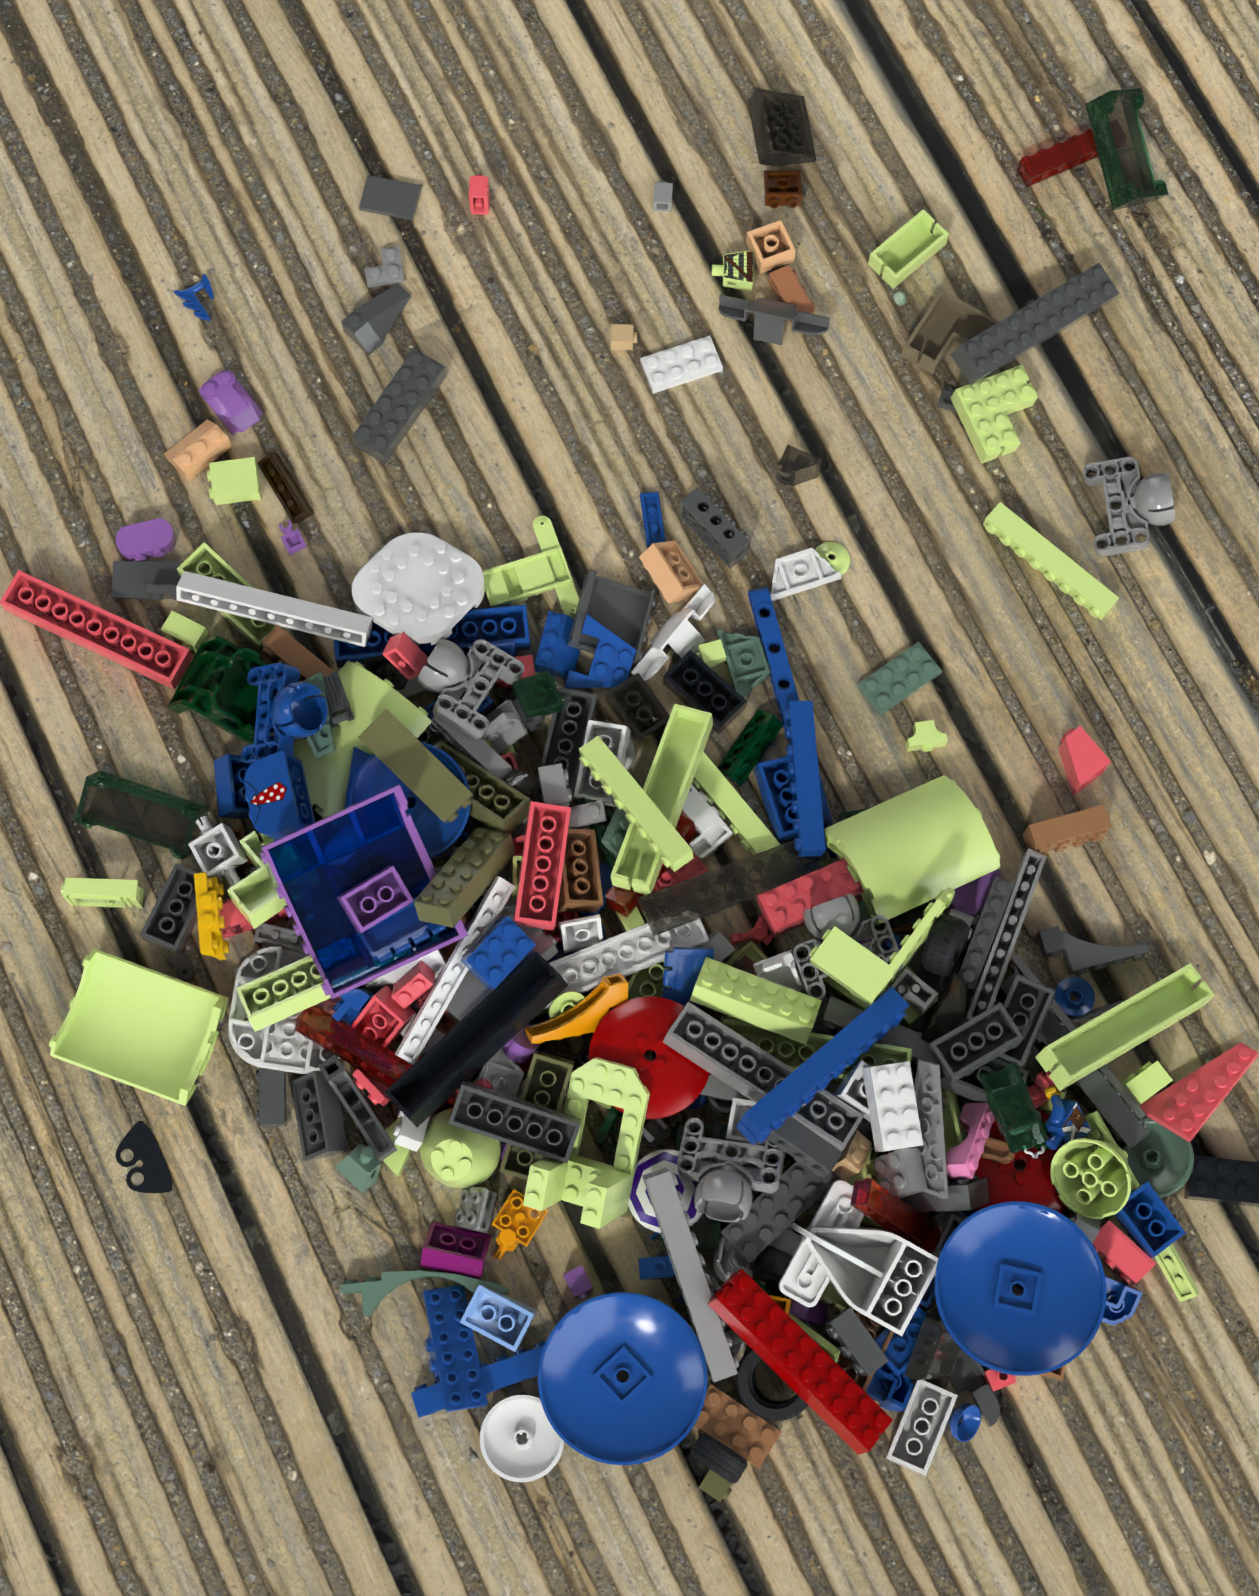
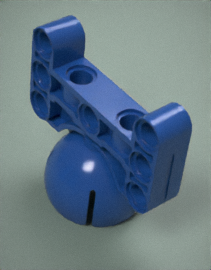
(283, 710)

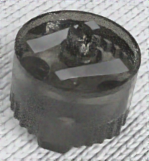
(655, 1132)

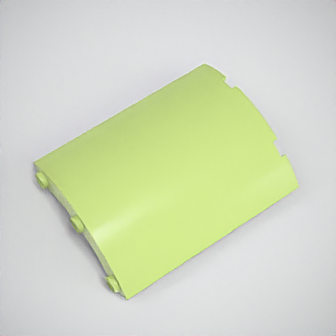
(368, 699)
(914, 847)
(140, 1027)

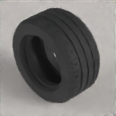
(755, 1400)

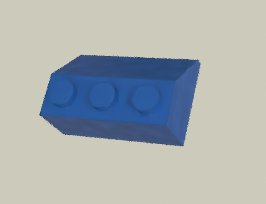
(553, 648)
(230, 786)
(1149, 1221)

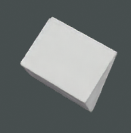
(580, 933)

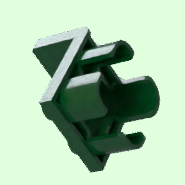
(219, 689)

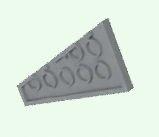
(929, 1106)

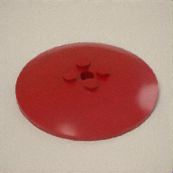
(640, 1027)
(1029, 1185)

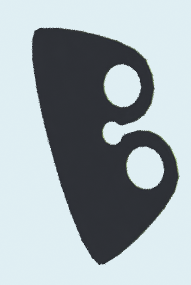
(154, 1168)

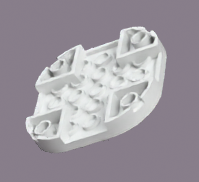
(418, 587)
(277, 1044)

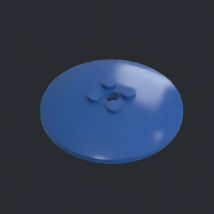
(435, 834)

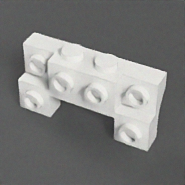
(707, 824)

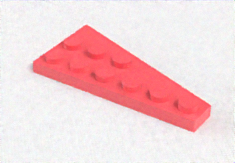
(1194, 1098)

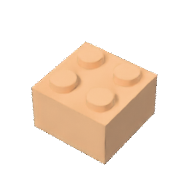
(770, 246)

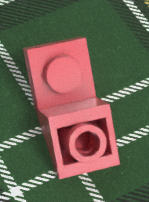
(1037, 1090)

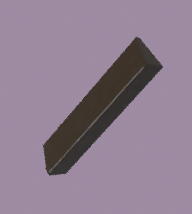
(285, 487)

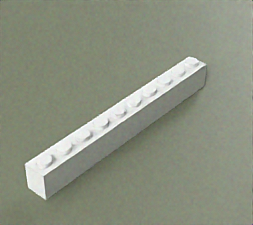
(274, 608)

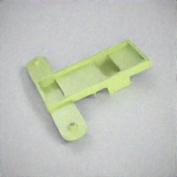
(534, 574)

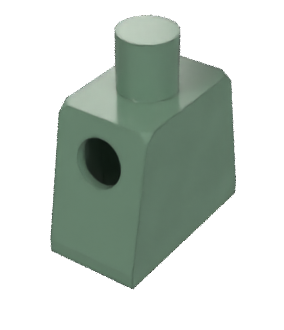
(360, 1167)

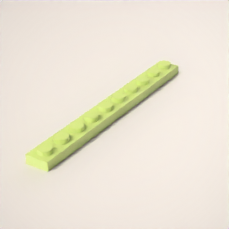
(1167, 1259)

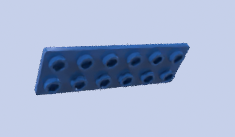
(453, 1349)

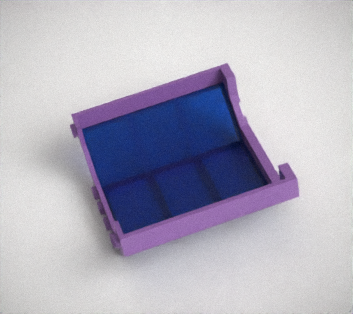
(332, 858)

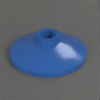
(1083, 992)

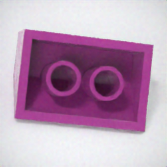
(455, 1250)

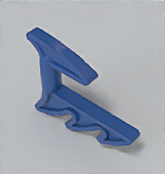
(193, 302)

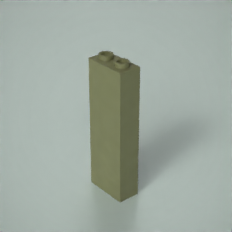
(416, 766)

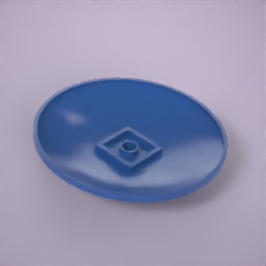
(1059, 1281)
(616, 1418)

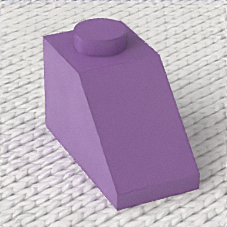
(813, 1315)

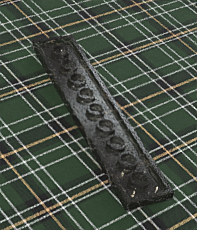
(726, 886)

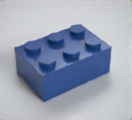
(498, 952)

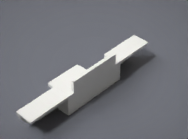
(677, 633)

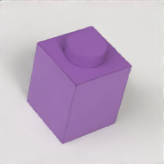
(578, 1282)

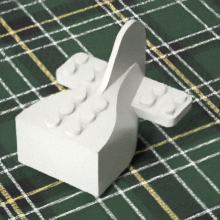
(867, 1266)

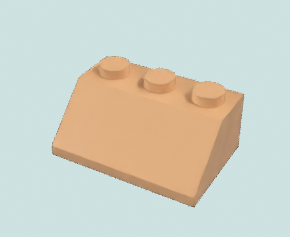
(198, 449)
(671, 571)

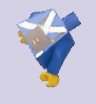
(1065, 1121)

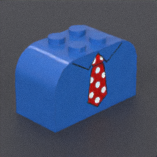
(278, 795)

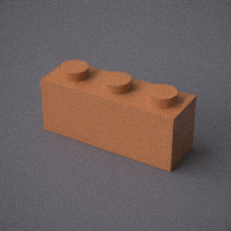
(788, 289)

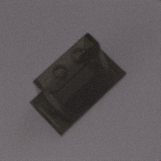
(933, 1352)

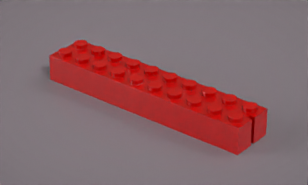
(800, 1362)

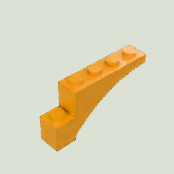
(585, 1015)

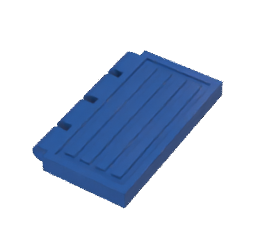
(397, 933)
(683, 975)

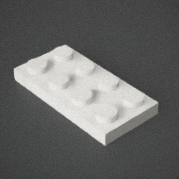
(681, 364)

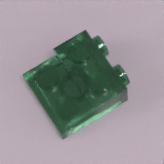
(538, 695)

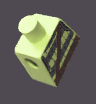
(736, 270)

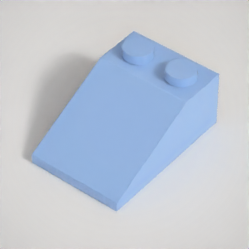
(498, 1317)

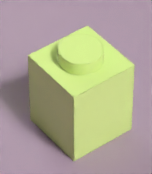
(712, 653)

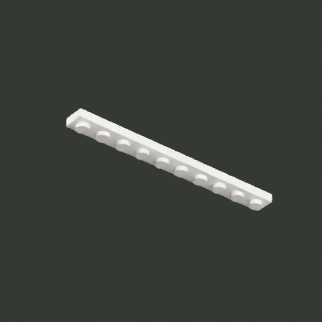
(453, 972)

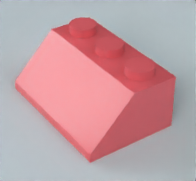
(1122, 1254)

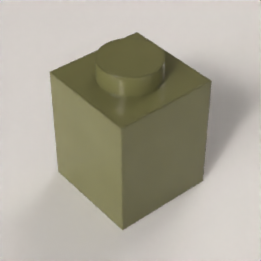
(715, 1486)

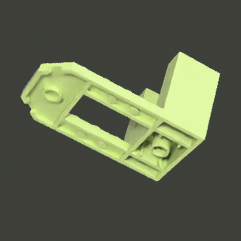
(859, 973)
(583, 1181)

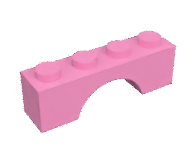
(964, 1158)

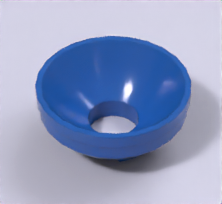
(965, 1422)

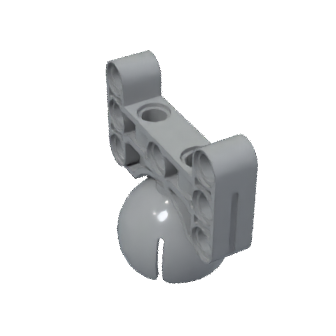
(1148, 499)
(455, 674)
(844, 915)
(723, 1179)

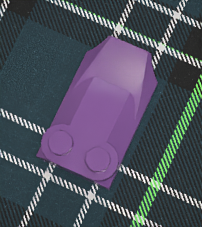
(230, 402)

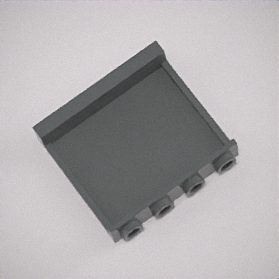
(617, 608)

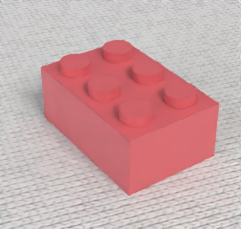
(383, 1018)

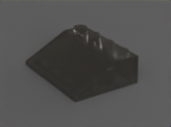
(781, 128)

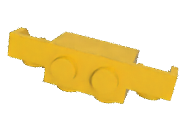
(209, 917)

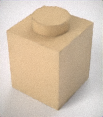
(622, 337)

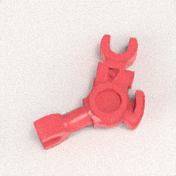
(758, 933)

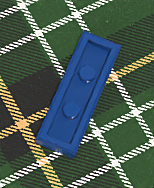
(652, 518)

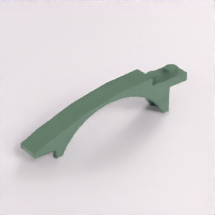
(375, 1291)

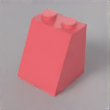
(1081, 759)

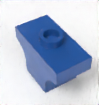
(655, 1268)

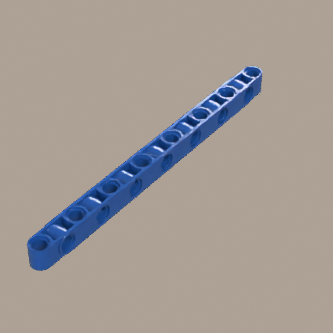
(779, 668)

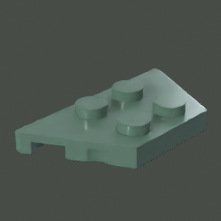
(744, 661)

